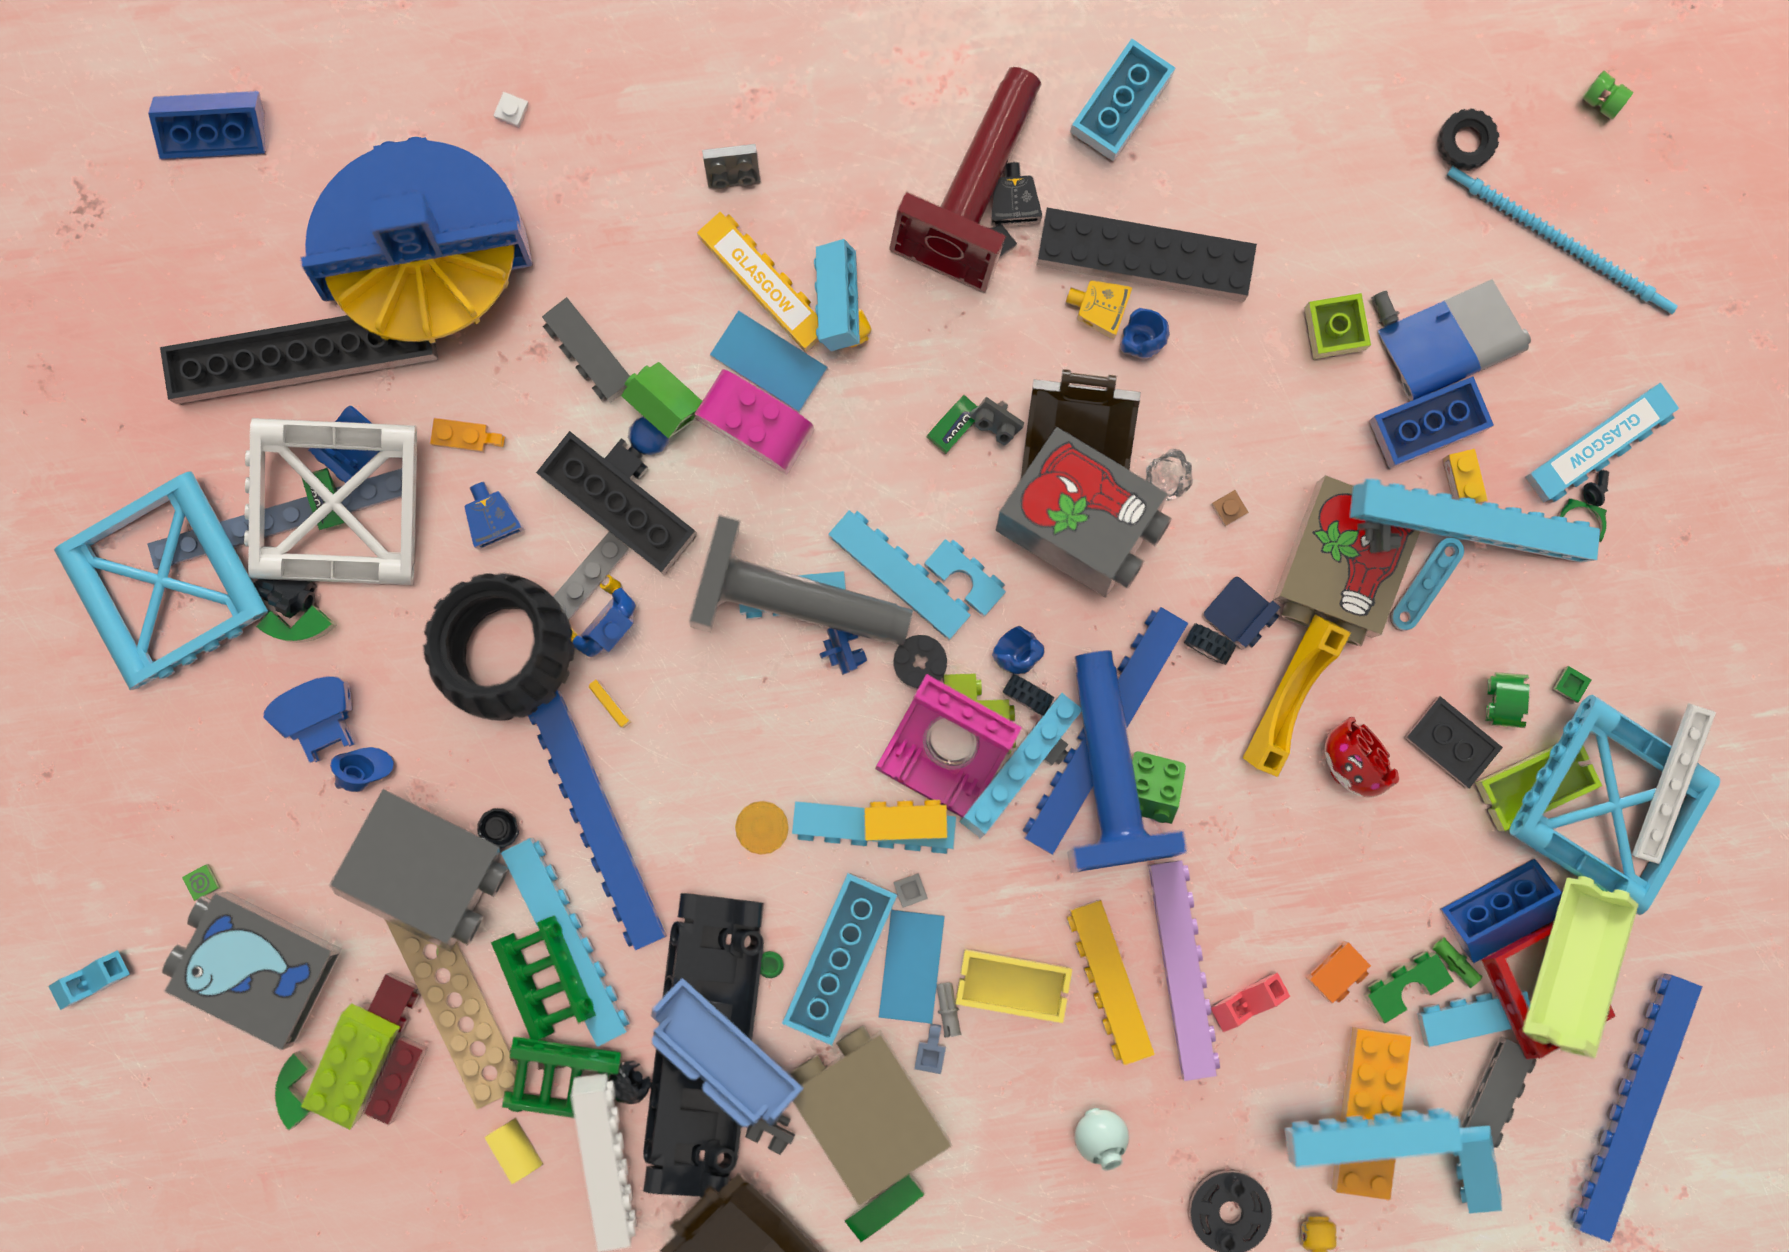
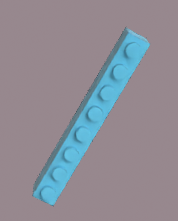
(544, 900)

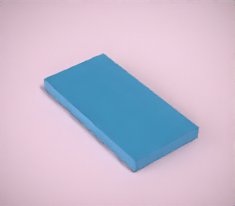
(768, 361)
(911, 966)

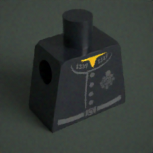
(1015, 198)

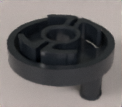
(1225, 1235)

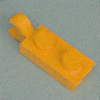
(463, 435)

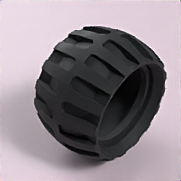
(454, 623)

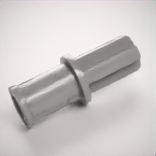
(948, 1010)

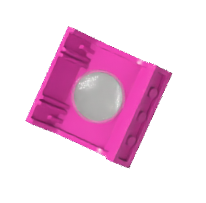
(947, 746)

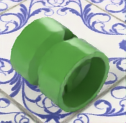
(1616, 99)

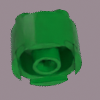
(1508, 700)

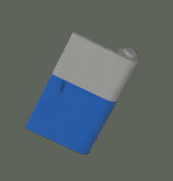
(1454, 340)

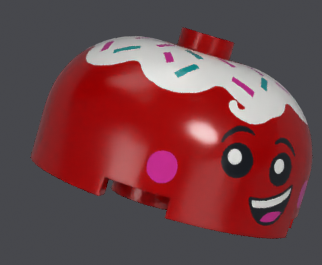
(1352, 765)

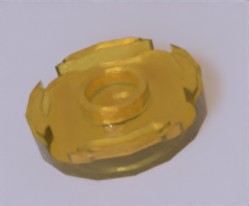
(762, 827)

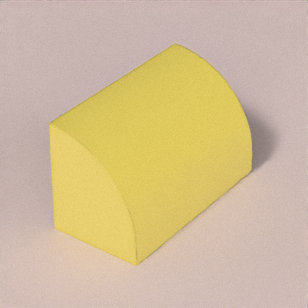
(513, 1150)

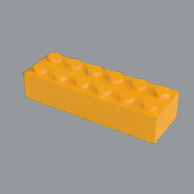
(1372, 1086)

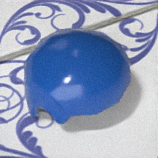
(646, 437)

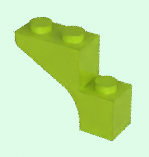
(970, 687)

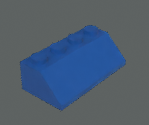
(208, 124)
(1503, 910)

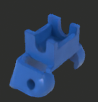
(313, 714)

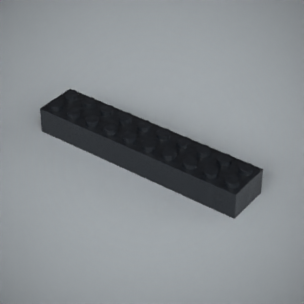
(282, 358)

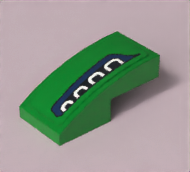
(953, 425)
(316, 501)

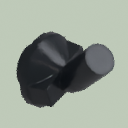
(1595, 493)

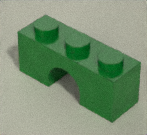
(1386, 996)

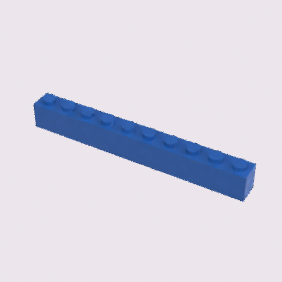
(1135, 681)
(598, 823)
(1636, 1107)

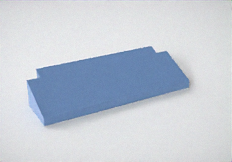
(730, 1064)

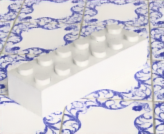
(603, 1161)

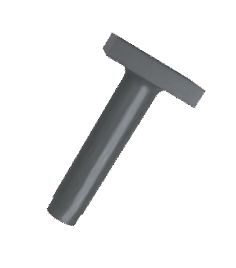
(782, 593)

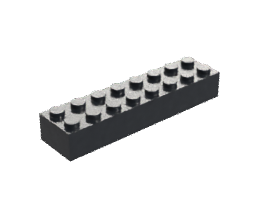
(1146, 254)

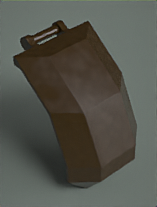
(1091, 414)
(736, 1221)

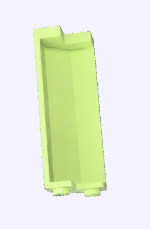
(1581, 967)

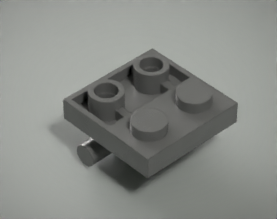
(731, 166)

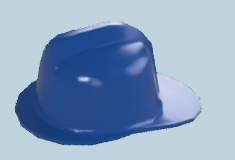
(360, 767)

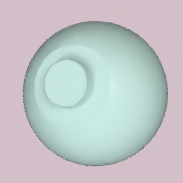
(1102, 1138)

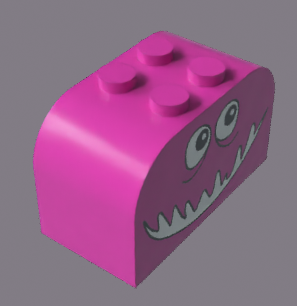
(754, 421)

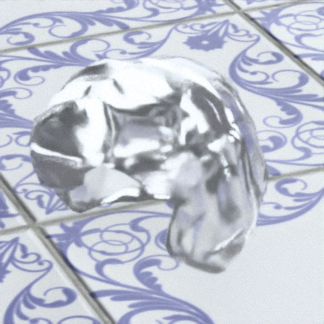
(1171, 474)

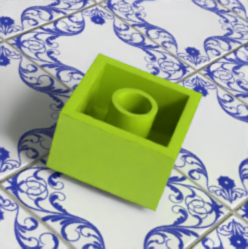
(1337, 326)

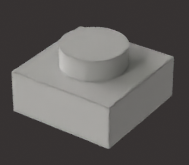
(910, 890)

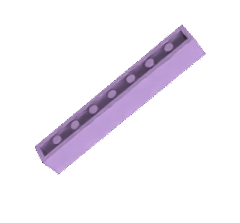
(1182, 970)

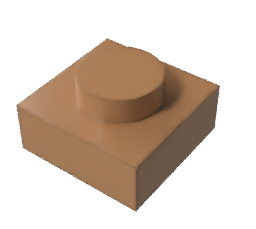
(1229, 508)

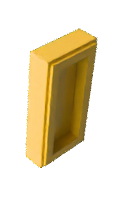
(609, 703)

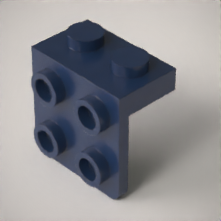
(1241, 613)

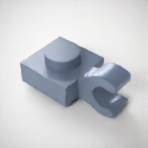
(930, 1054)

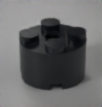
(924, 647)

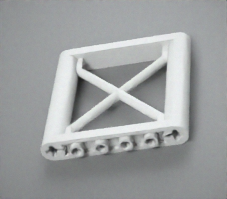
(275, 562)

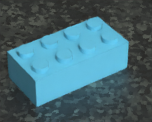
(1122, 99)

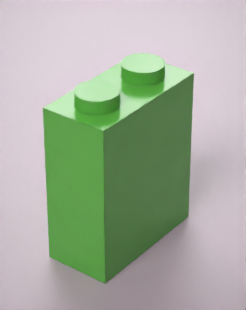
(661, 399)

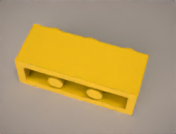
(905, 821)

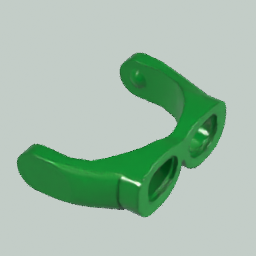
(1599, 512)

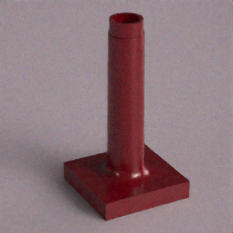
(950, 234)

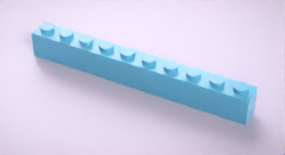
(1473, 521)

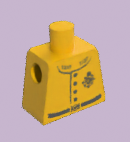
(1101, 306)

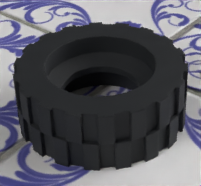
(1478, 121)

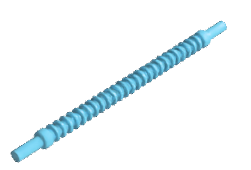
(1647, 293)

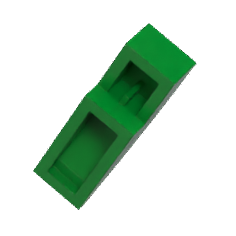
(884, 1207)

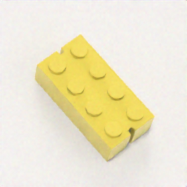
(1013, 986)

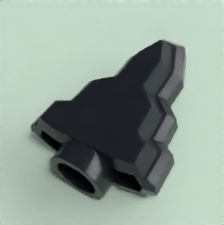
(287, 595)

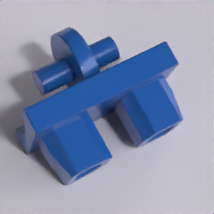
(840, 652)

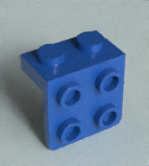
(345, 462)

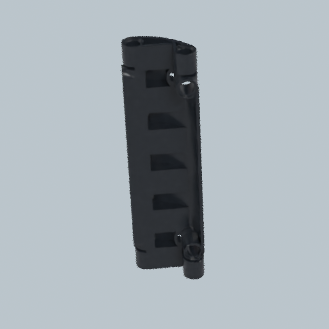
(679, 1112)

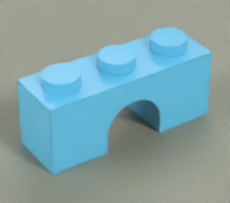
(949, 560)

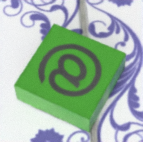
(201, 882)

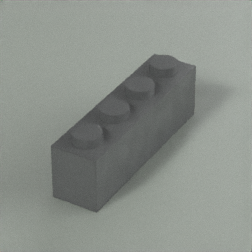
(587, 349)
(1499, 1089)

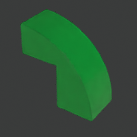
(309, 627)
(287, 1097)

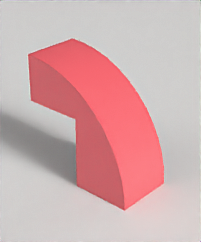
(1250, 1001)

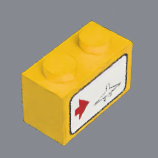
(1465, 476)

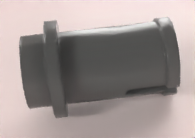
(1385, 308)

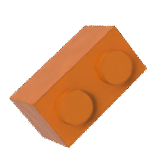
(1339, 972)

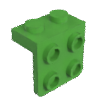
(1158, 785)

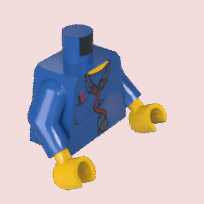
(609, 624)

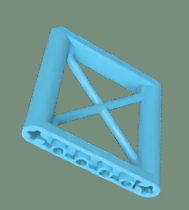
(241, 599)
(1538, 831)

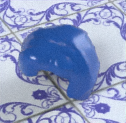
(1145, 333)
(1018, 651)

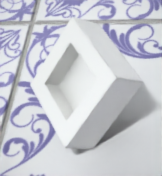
(511, 109)

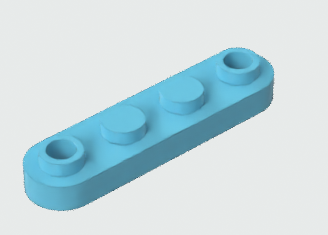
(1427, 584)

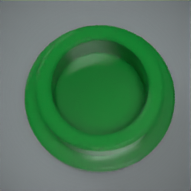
(771, 964)

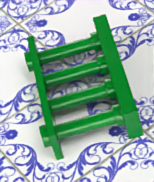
(523, 987)
(552, 1055)

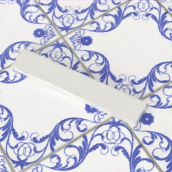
(1673, 783)

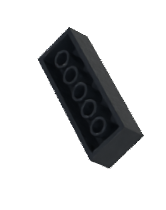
(616, 503)

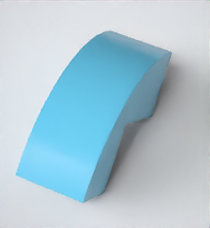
(89, 980)

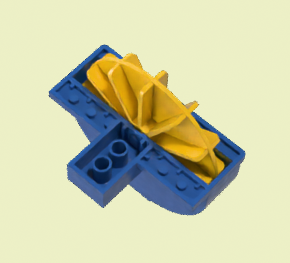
(414, 240)

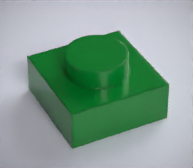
(1572, 684)

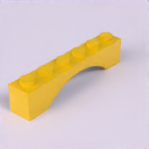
(1273, 737)

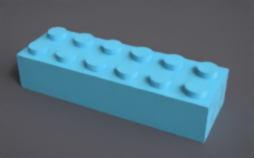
(839, 959)
(1373, 1138)

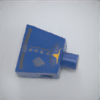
(490, 517)

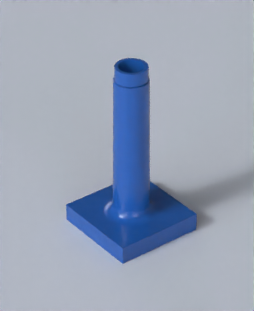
(1113, 776)

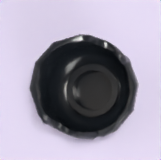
(498, 827)

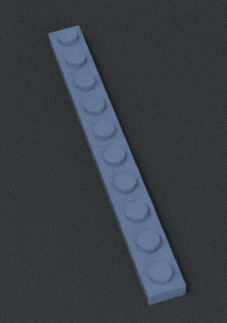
(284, 517)

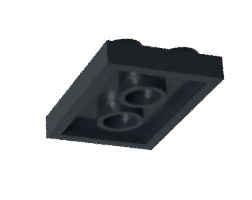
(1453, 742)

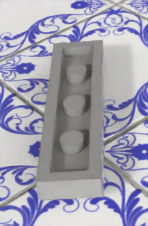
(590, 574)

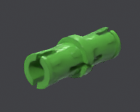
(1457, 962)

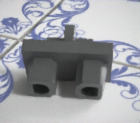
(996, 419)
(1380, 536)
(780, 1138)

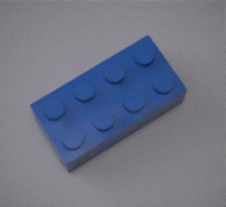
(1431, 422)

